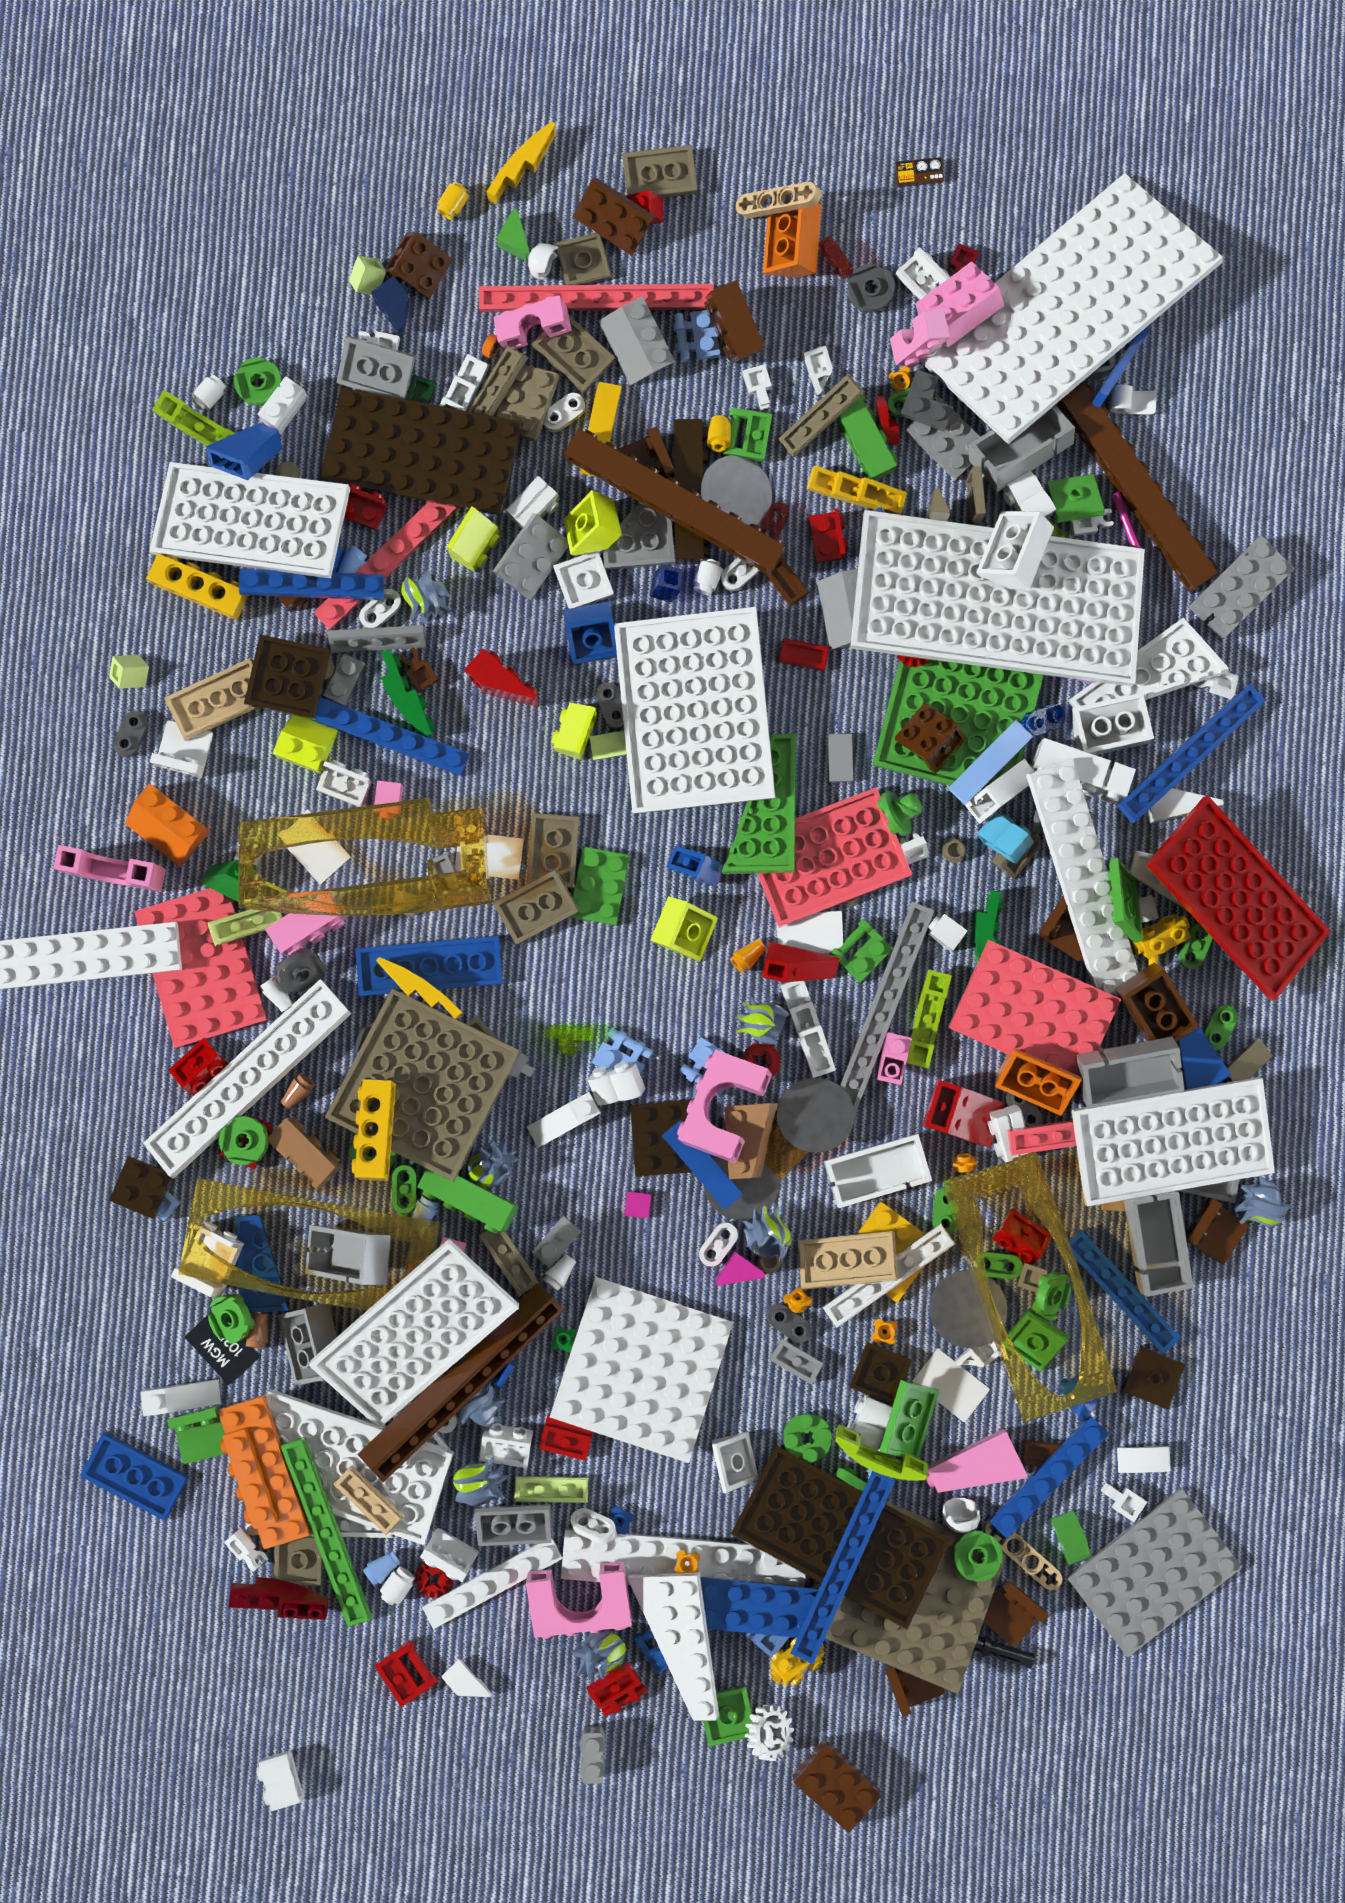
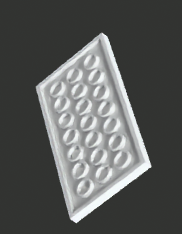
(250, 523)
(1173, 1141)
(414, 1334)
(334, 1446)

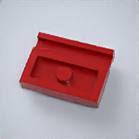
(565, 1439)

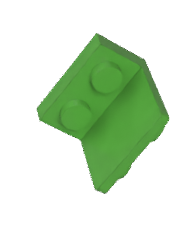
(198, 1434)

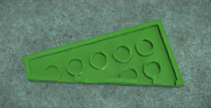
(768, 826)

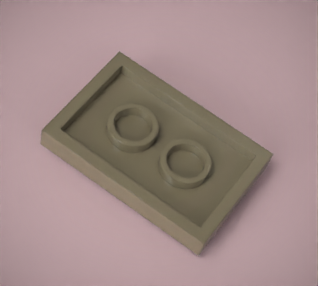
(663, 171)
(575, 355)
(529, 400)
(553, 846)
(536, 906)

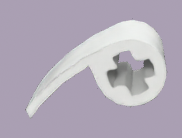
(1132, 402)

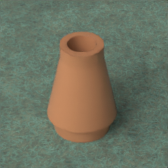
(298, 1090)
(258, 1335)

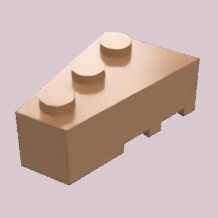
(754, 1126)
(305, 1152)

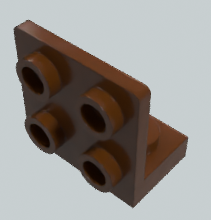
(418, 263)
(651, 452)
(931, 737)
(1060, 933)
(1215, 1231)
(1012, 1613)
(910, 1689)

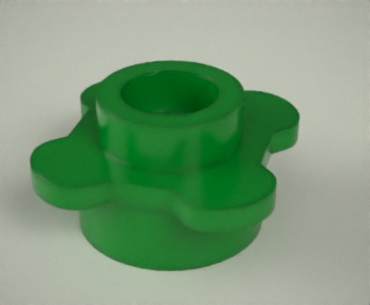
(568, 1334)

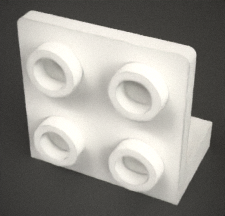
(182, 755)

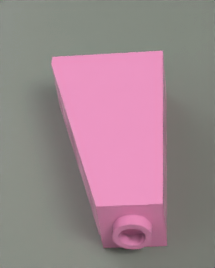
(978, 1464)

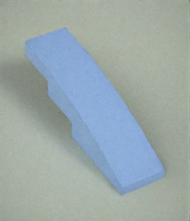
(990, 762)

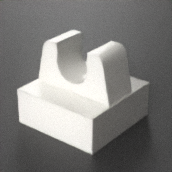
(914, 849)

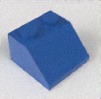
(590, 632)

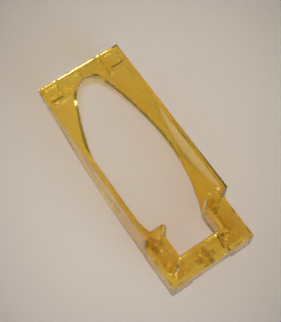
(396, 821)
(1027, 1173)
(217, 1196)

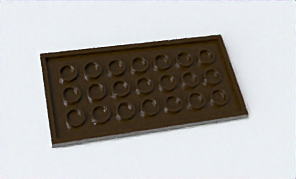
(422, 451)
(801, 1518)

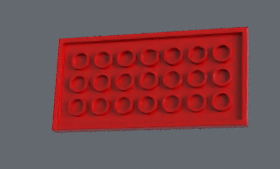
(1238, 898)

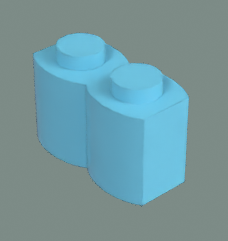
(1006, 837)

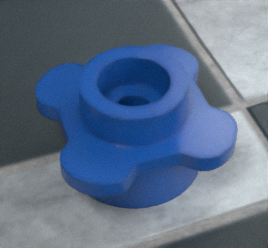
(624, 1516)

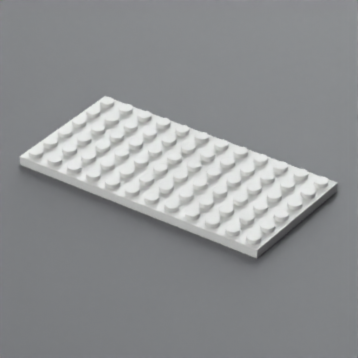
(1073, 307)
(927, 602)

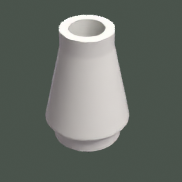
(274, 992)
(558, 1274)

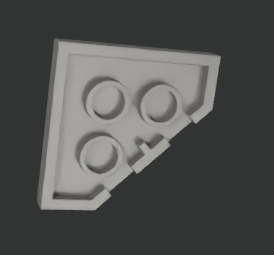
(643, 542)

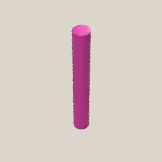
(1126, 521)

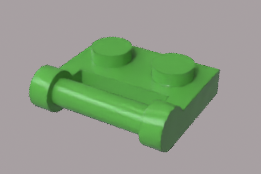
(755, 435)
(867, 956)

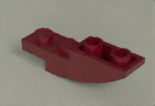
(280, 1595)

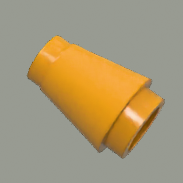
(748, 955)

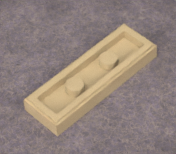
(368, 1500)

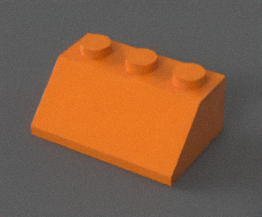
(792, 242)
(166, 825)
(1037, 1081)

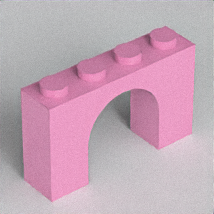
(95, 867)
(721, 1073)
(553, 1619)

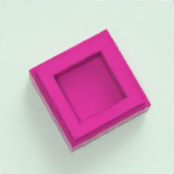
(637, 1204)

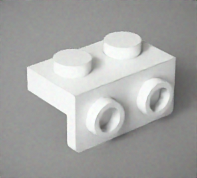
(921, 274)
(344, 784)
(449, 1555)

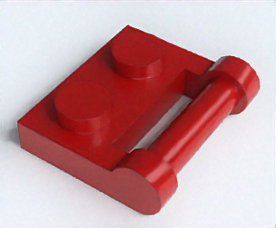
(399, 1678)

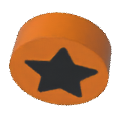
(490, 346)

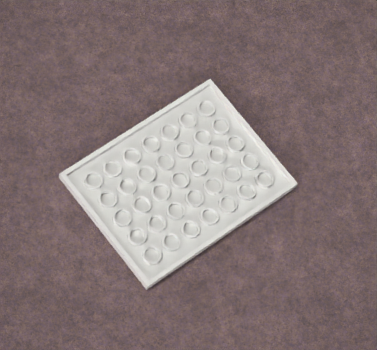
(694, 710)

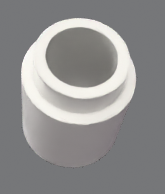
(208, 392)
(707, 577)
(397, 1586)

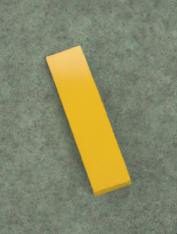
(526, 157)
(604, 412)
(856, 491)
(411, 983)

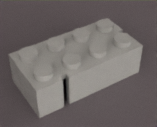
(1033, 447)
(1242, 587)
(1131, 1072)
(1158, 1243)
(353, 1255)

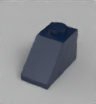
(393, 302)

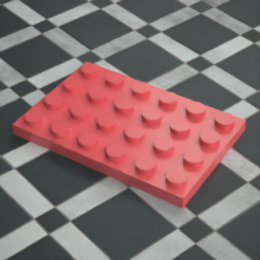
(837, 857)
(216, 983)
(1032, 1009)

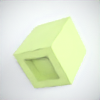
(367, 274)
(128, 671)

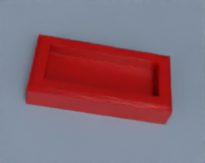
(803, 654)

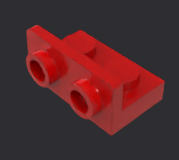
(365, 508)
(828, 537)
(198, 1067)
(1022, 1237)

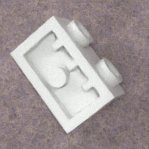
(506, 1445)

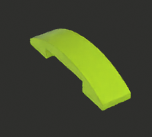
(189, 420)
(928, 1018)
(907, 1469)

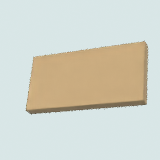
(211, 700)
(848, 1260)

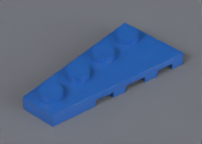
(258, 1260)

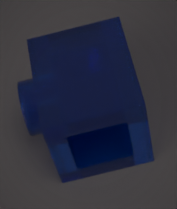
(666, 583)

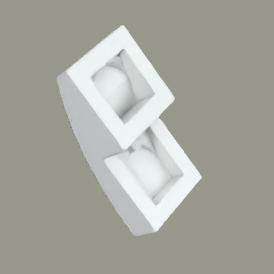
(1143, 1459)

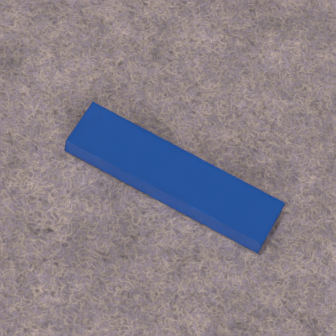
(1120, 367)
(704, 1169)

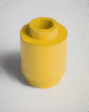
(452, 200)
(719, 433)

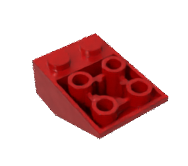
(495, 680)
(961, 1113)

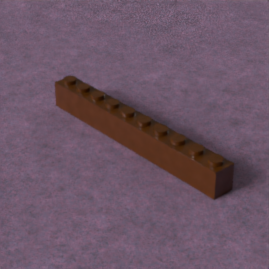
(1137, 488)
(675, 502)
(459, 1384)

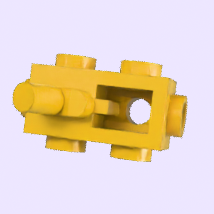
(1163, 936)
(789, 1668)

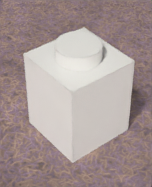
(946, 932)

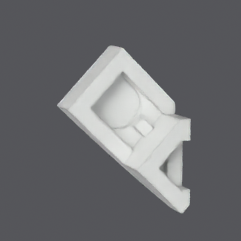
(818, 367)
(979, 1356)
(464, 1682)

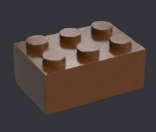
(733, 322)
(1156, 1005)
(836, 1785)

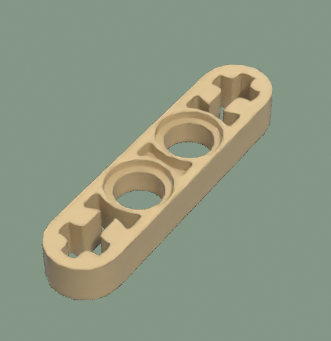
(778, 196)
(1020, 1557)

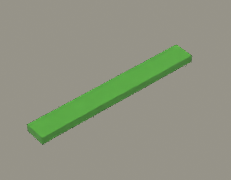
(326, 1531)

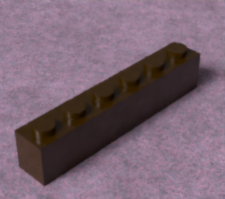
(689, 473)

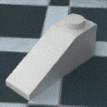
(1175, 804)
(563, 1119)
(180, 1397)

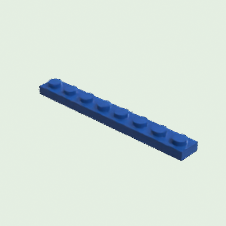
(391, 737)
(1191, 753)
(842, 1567)

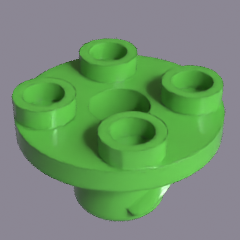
(899, 811)

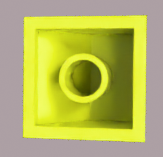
(592, 524)
(473, 540)
(575, 730)
(305, 743)
(684, 928)

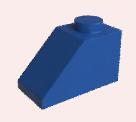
(695, 866)

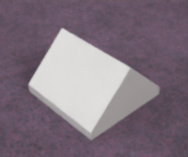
(735, 1461)

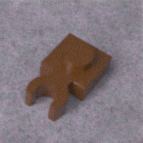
(420, 672)

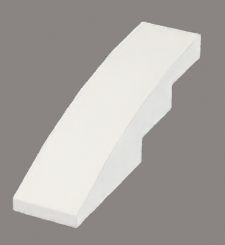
(465, 384)
(808, 1028)

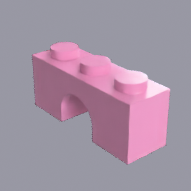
(515, 324)
(915, 344)

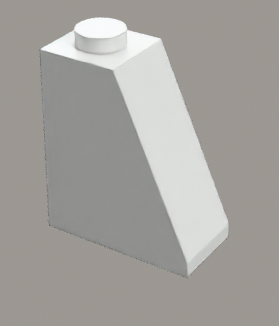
(1000, 791)

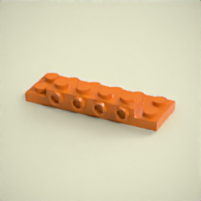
(262, 1472)

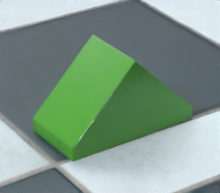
(512, 237)
(1071, 1537)

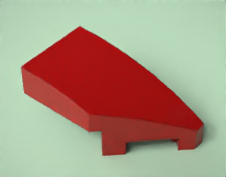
(888, 424)

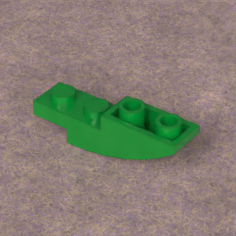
(408, 703)
(985, 923)

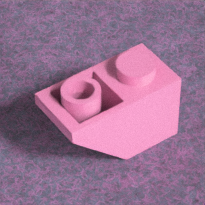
(893, 1058)

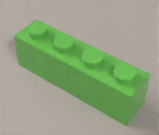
(867, 441)
(470, 1198)

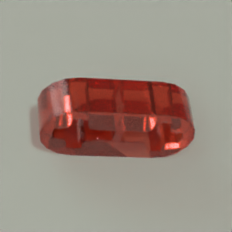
(835, 257)
(769, 517)

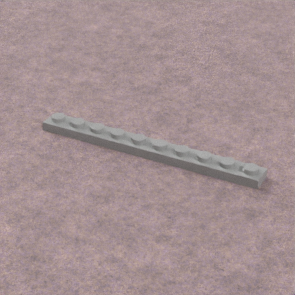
(885, 1002)

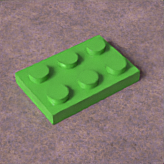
(600, 885)
(1125, 900)
(909, 1419)

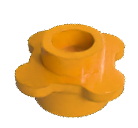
(895, 378)
(964, 1162)
(797, 1305)
(880, 1325)
(682, 1557)

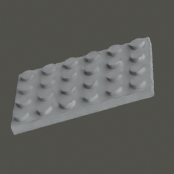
(1154, 1572)

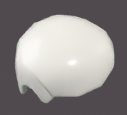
(541, 260)
(961, 1515)

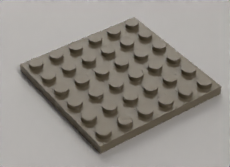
(442, 1078)
(941, 1632)

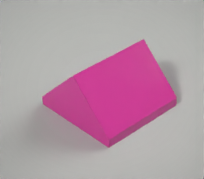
(738, 1270)

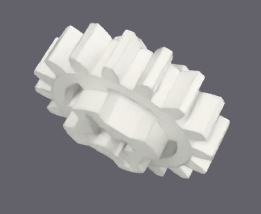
(769, 1732)

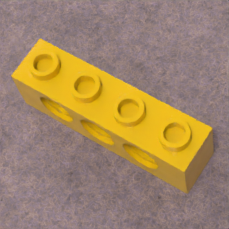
(161, 576)
(378, 1167)

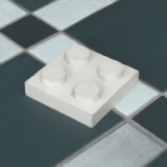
(583, 580)

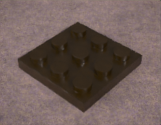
(287, 677)
(650, 1149)

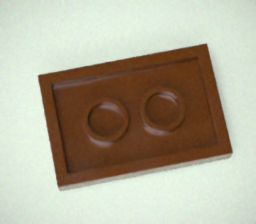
(613, 216)

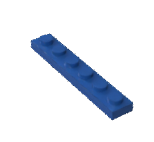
(297, 585)
(1122, 1292)
(1048, 1476)

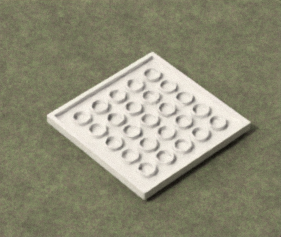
(641, 1369)

